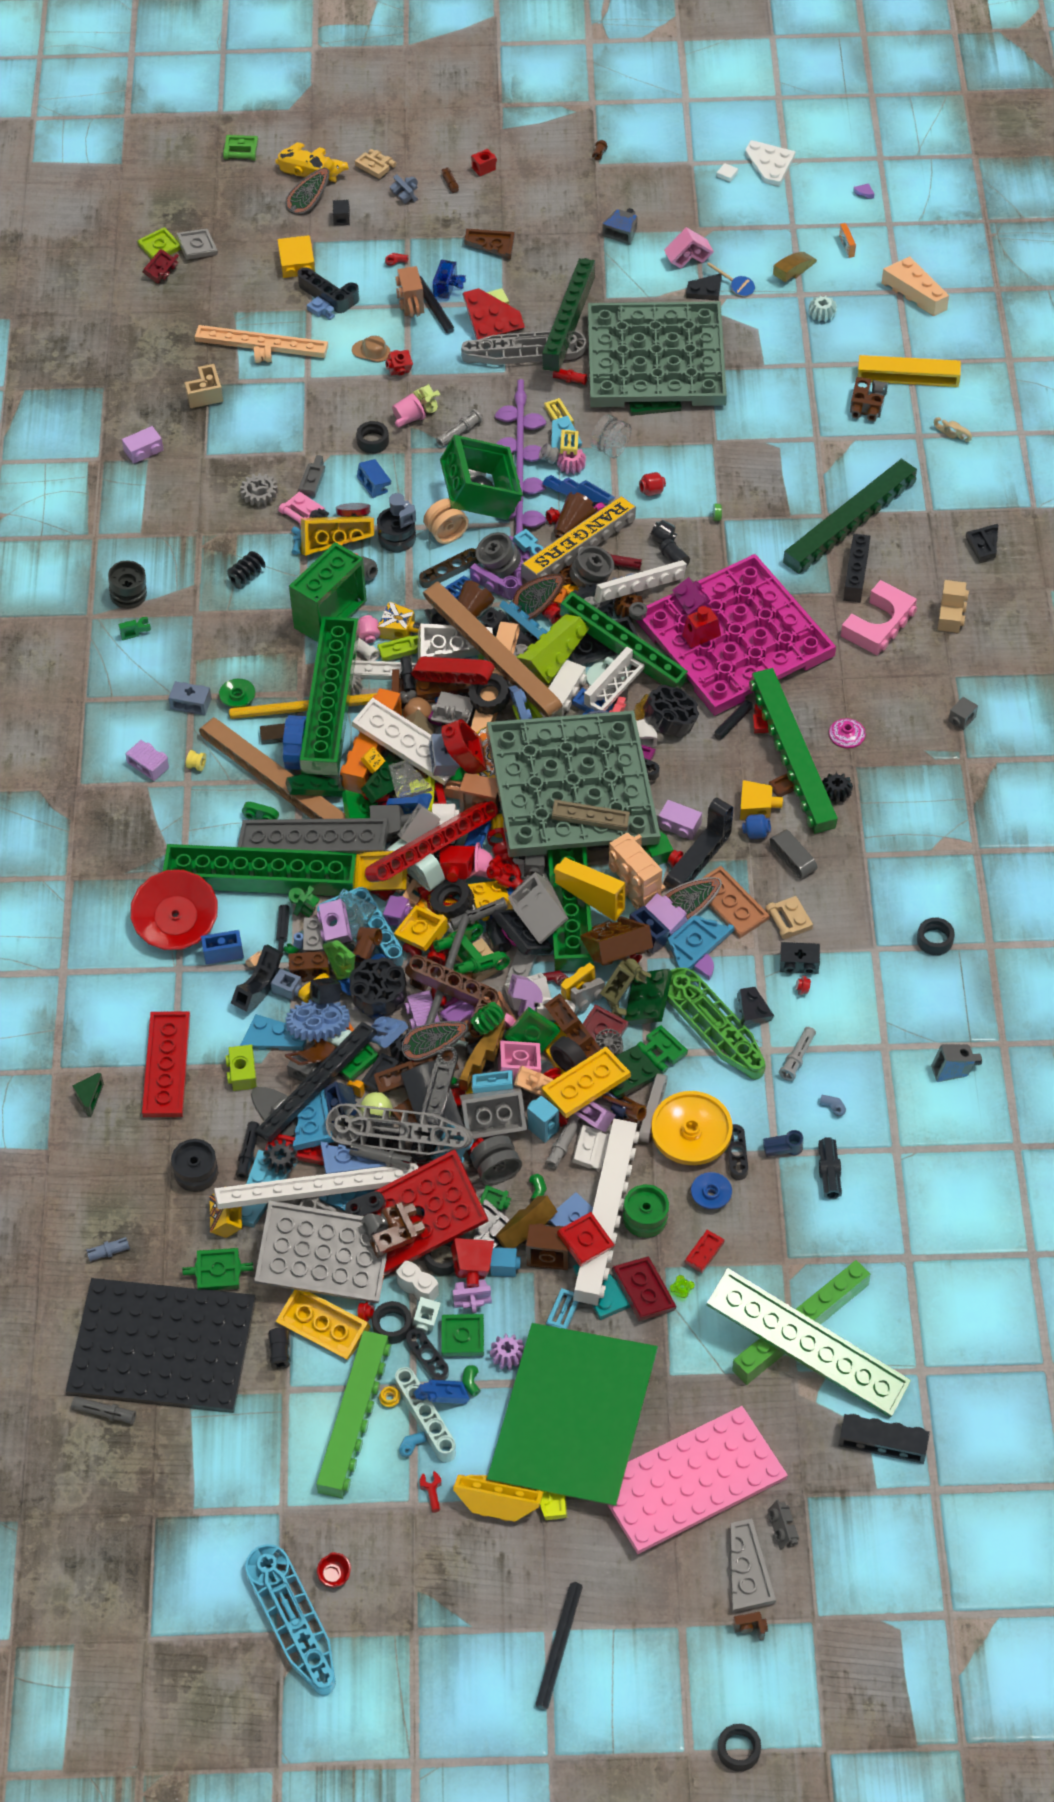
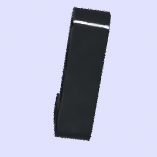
(317, 286)

